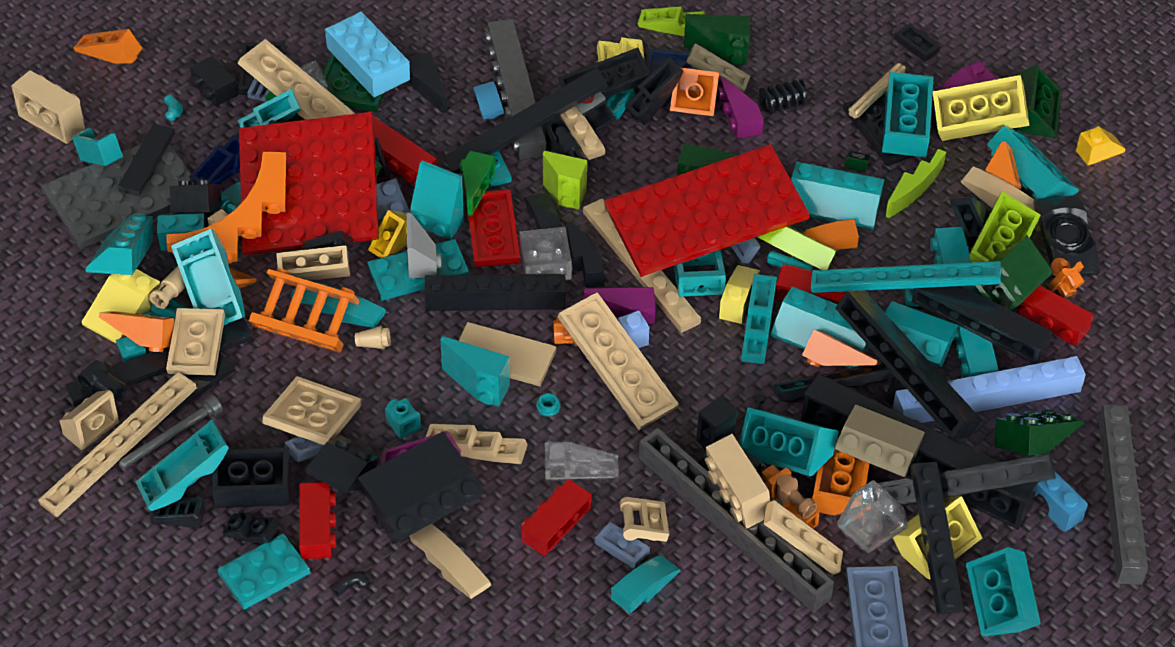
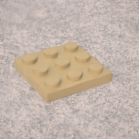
(312, 411)

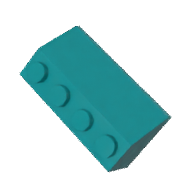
(1033, 166)
(838, 194)
(124, 246)
(804, 313)
(787, 441)

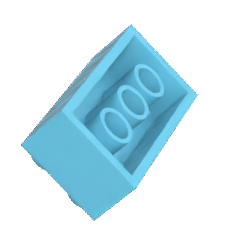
(367, 54)

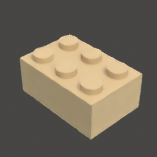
(48, 106)
(738, 481)

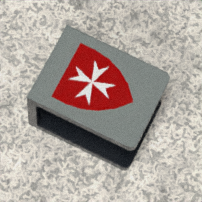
(596, 112)

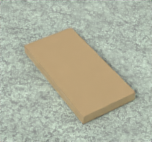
(527, 358)

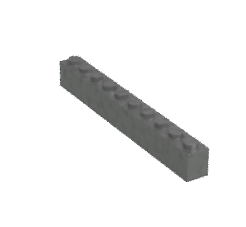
(758, 541)

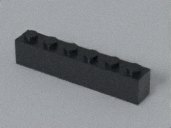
(494, 292)
(986, 320)

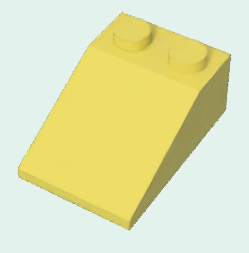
(120, 294)

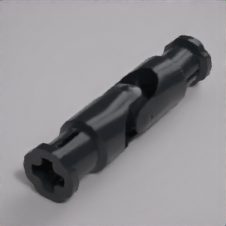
(562, 135)

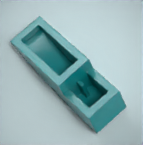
(279, 108)
(643, 583)

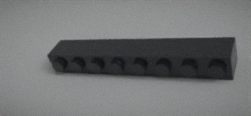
(908, 364)

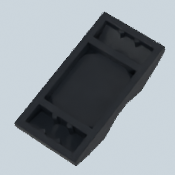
(1067, 232)

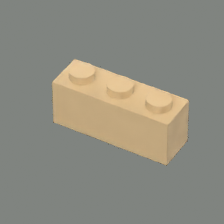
(316, 263)

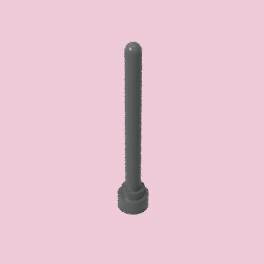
(210, 408)

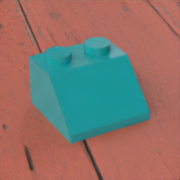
(178, 223)

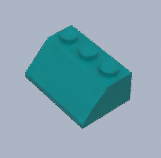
(928, 333)
(1003, 592)

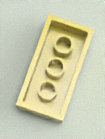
(980, 108)

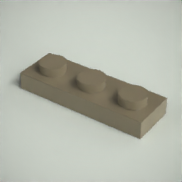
(707, 61)

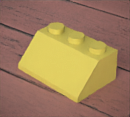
(962, 532)

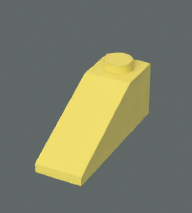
(737, 294)

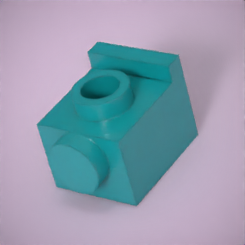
(402, 417)

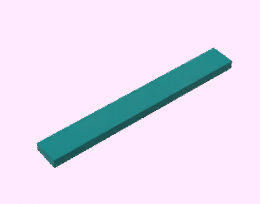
(906, 277)

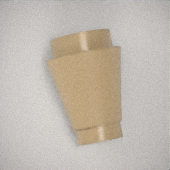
(373, 338)

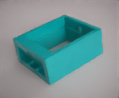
(713, 281)

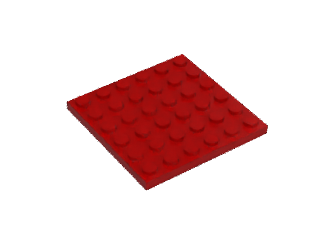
(327, 180)

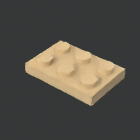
(196, 341)

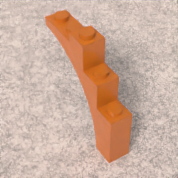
(246, 220)

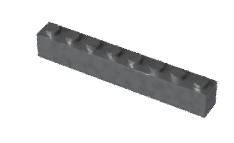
(514, 83)
(1122, 495)

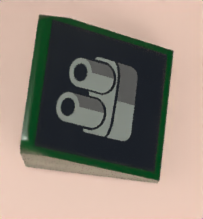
(857, 161)

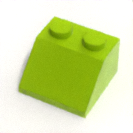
(565, 178)

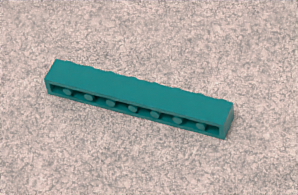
(974, 351)

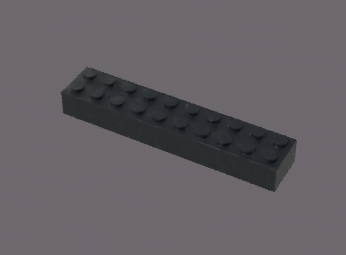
(831, 403)

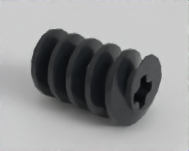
(783, 95)

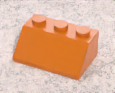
(838, 481)

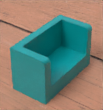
(95, 151)

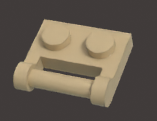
(652, 519)

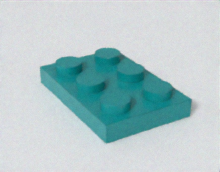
(263, 571)

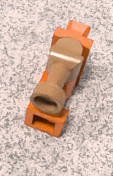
(785, 488)

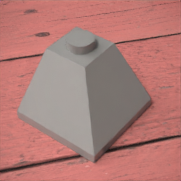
(421, 250)

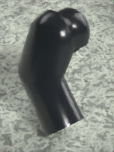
(349, 579)

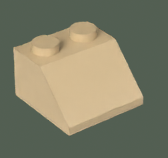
(90, 419)

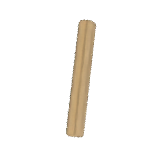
(873, 93)

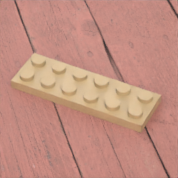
(282, 74)
(618, 361)

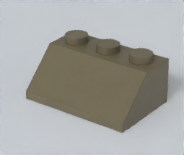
(880, 441)

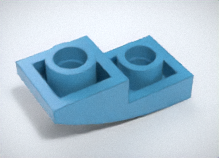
(488, 100)

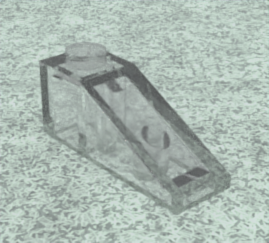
(577, 461)

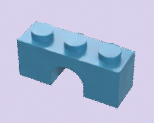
(1064, 503)

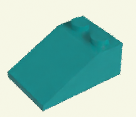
(438, 200)
(477, 370)

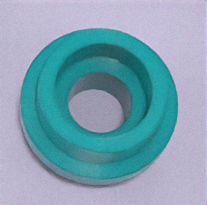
(548, 400)

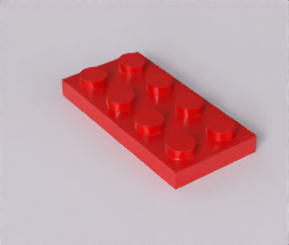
(494, 230)

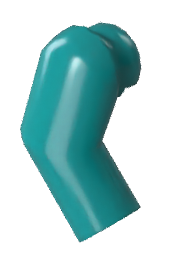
(175, 108)

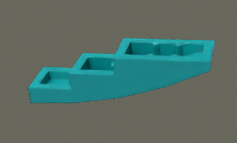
(364, 314)
(759, 319)

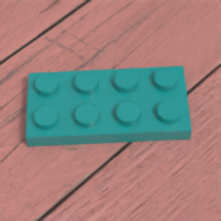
(392, 272)

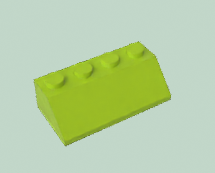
(1004, 226)

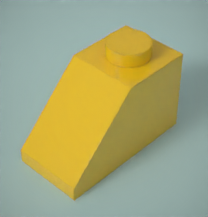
(1098, 145)
(391, 235)

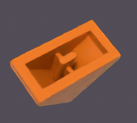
(1004, 166)

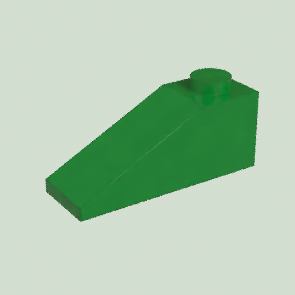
(477, 174)

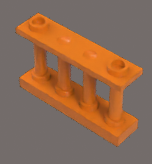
(308, 332)

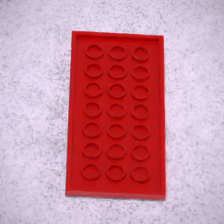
(706, 210)

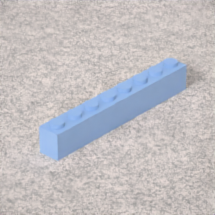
(1005, 387)

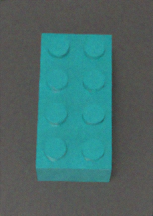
(907, 114)

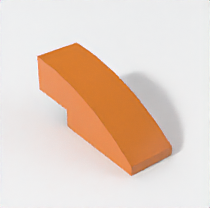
(835, 235)

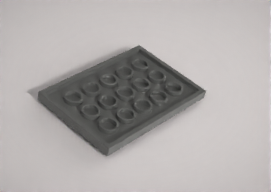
(94, 207)

